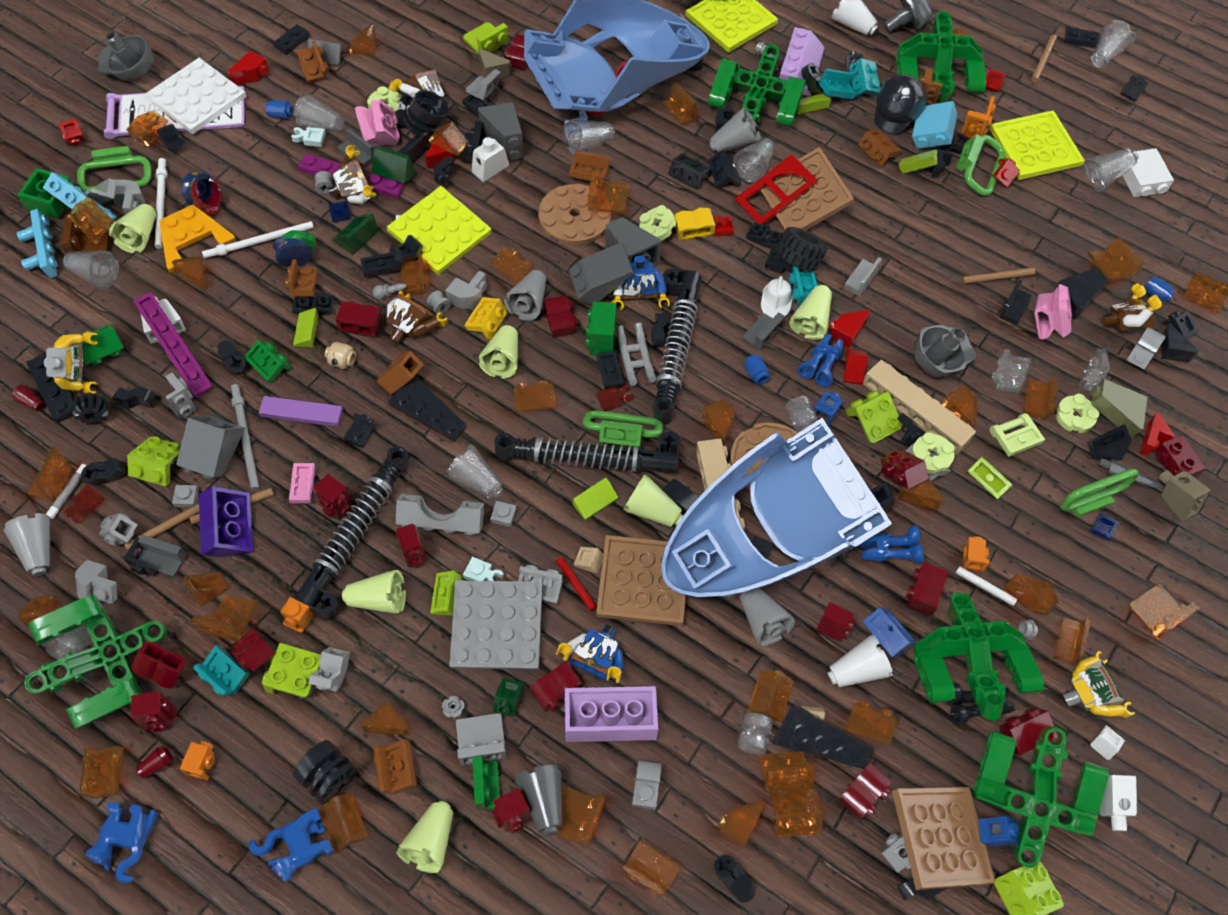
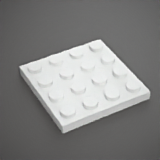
(195, 95)

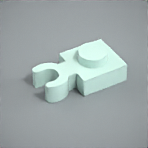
(310, 137)
(481, 571)

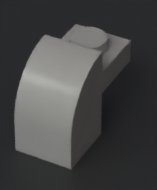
(128, 195)
(464, 294)
(1146, 348)
(93, 580)
(331, 669)
(646, 784)

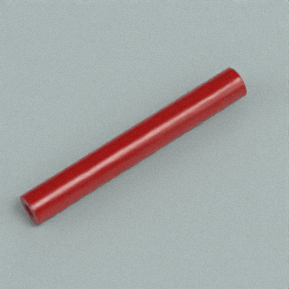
(576, 583)

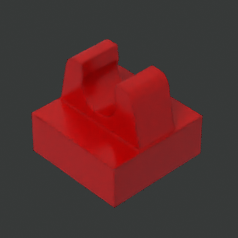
(994, 79)
(723, 226)

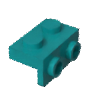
(865, 77)
(837, 84)
(803, 284)
(222, 672)

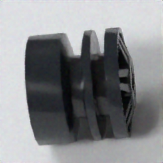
(426, 113)
(324, 771)

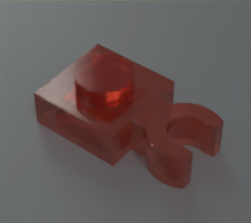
(612, 399)
(85, 500)

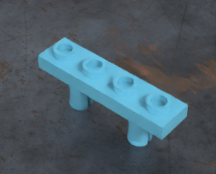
(69, 193)
(45, 249)

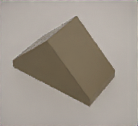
(491, 61)

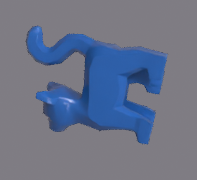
(122, 834)
(297, 838)

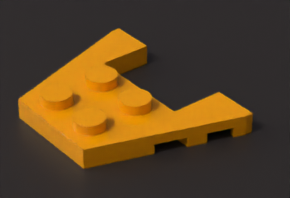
(187, 228)

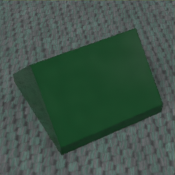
(392, 165)
(356, 233)

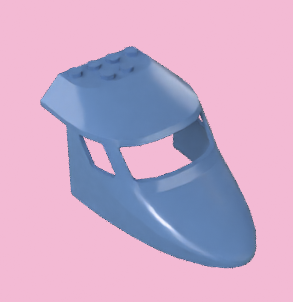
(576, 73)
(805, 501)

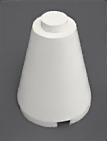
(855, 16)
(861, 664)

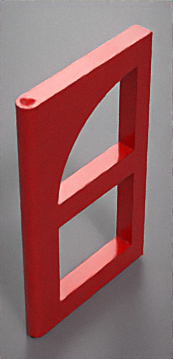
(788, 167)

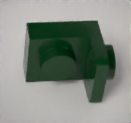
(507, 697)

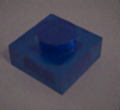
(339, 211)
(1104, 526)

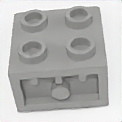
(480, 737)

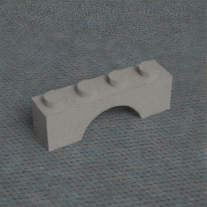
(414, 510)

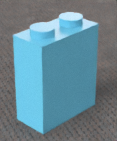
(935, 125)

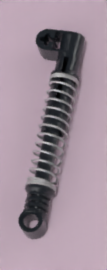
(669, 384)
(635, 459)
(336, 552)

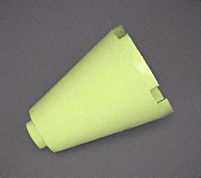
(134, 228)
(813, 314)
(501, 353)
(653, 504)
(377, 593)
(428, 839)

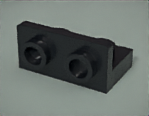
(474, 141)
(689, 170)

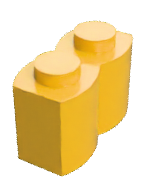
(694, 223)

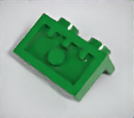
(267, 360)
(485, 783)

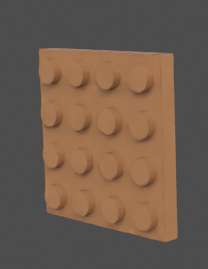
(819, 201)
(634, 583)
(942, 837)

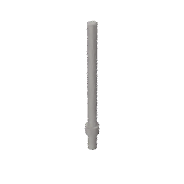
(238, 404)

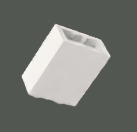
(1148, 175)

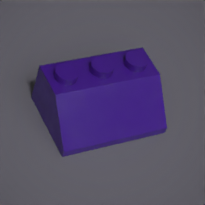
(225, 522)

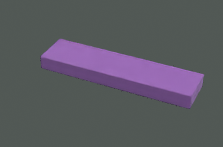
(301, 411)

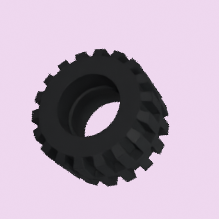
(801, 248)

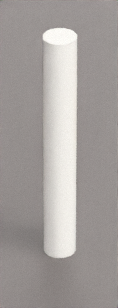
(986, 586)

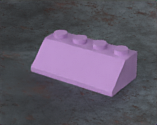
(802, 50)
(611, 714)

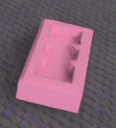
(302, 483)

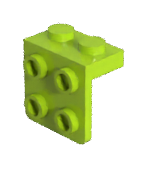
(487, 37)
(876, 415)
(153, 460)
(291, 671)
(1029, 891)

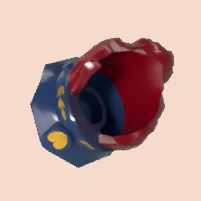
(202, 191)

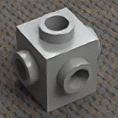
(123, 526)
(891, 852)

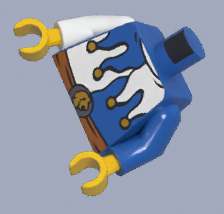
(643, 283)
(595, 653)

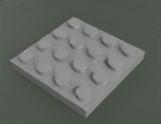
(496, 625)

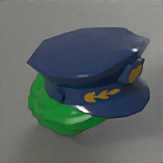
(294, 246)

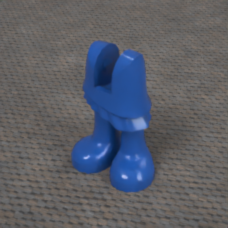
(826, 353)
(882, 542)

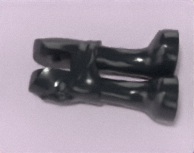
(960, 714)

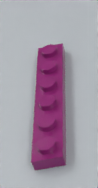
(382, 185)
(173, 344)

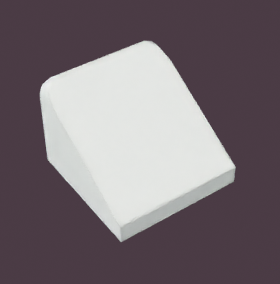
(1107, 743)

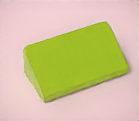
(813, 103)
(918, 161)
(306, 328)
(990, 478)
(595, 499)
(444, 593)

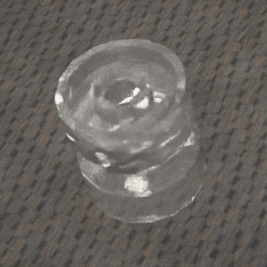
(801, 413)
(756, 729)

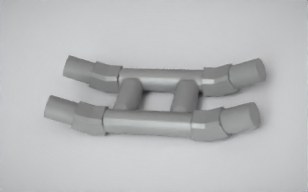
(642, 347)

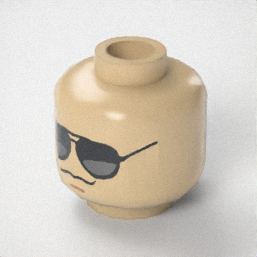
(340, 355)

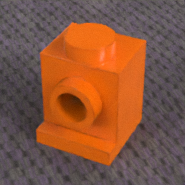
(975, 554)
(296, 615)
(198, 760)

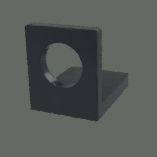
(136, 565)

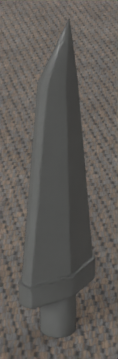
(1114, 467)

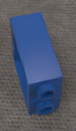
(885, 629)

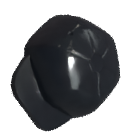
(899, 103)

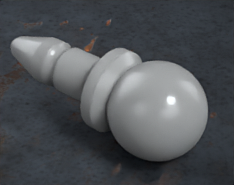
(381, 292)

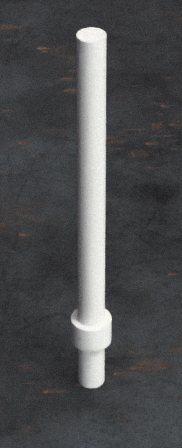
(161, 175)
(223, 249)

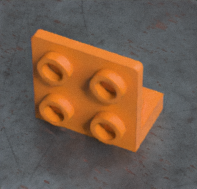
(977, 122)

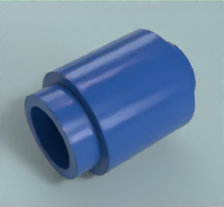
(279, 109)
(1160, 288)
(757, 369)

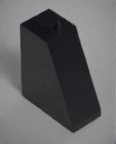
(1083, 289)

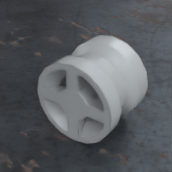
(323, 181)
(438, 302)

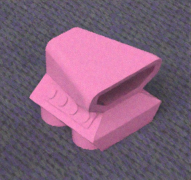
(378, 124)
(1053, 312)

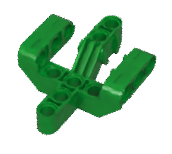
(944, 47)
(731, 76)
(92, 614)
(976, 641)
(1043, 787)

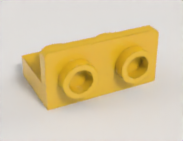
(487, 316)

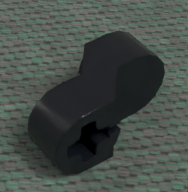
(810, 74)
(403, 105)
(660, 328)
(231, 357)
(134, 397)
(105, 471)
(741, 887)
(908, 890)

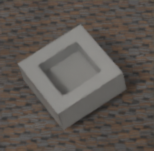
(185, 496)
(503, 514)

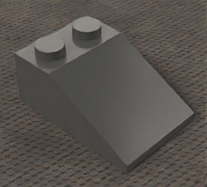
(600, 273)

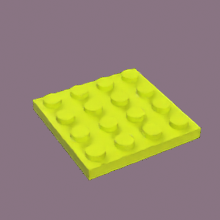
(731, 21)
(1037, 144)
(442, 227)

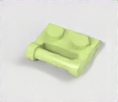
(1018, 440)

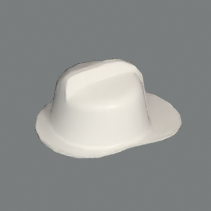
(776, 297)

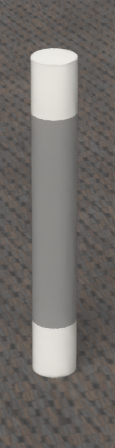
(65, 493)

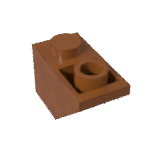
(399, 372)

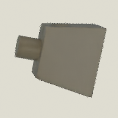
(1183, 493)

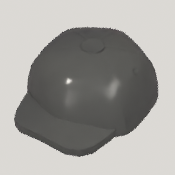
(914, 11)
(125, 57)
(943, 350)

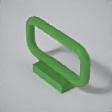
(113, 157)
(969, 158)
(622, 432)
(1096, 495)

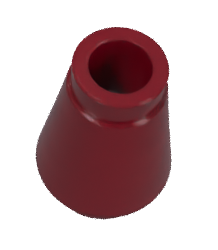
(27, 397)
(157, 760)

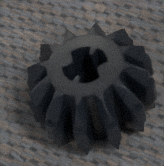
(90, 408)

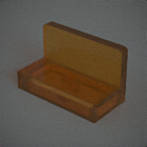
(1071, 640)
(771, 694)
(342, 822)

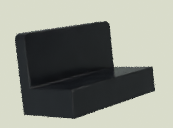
(416, 146)
(723, 170)
(1015, 305)

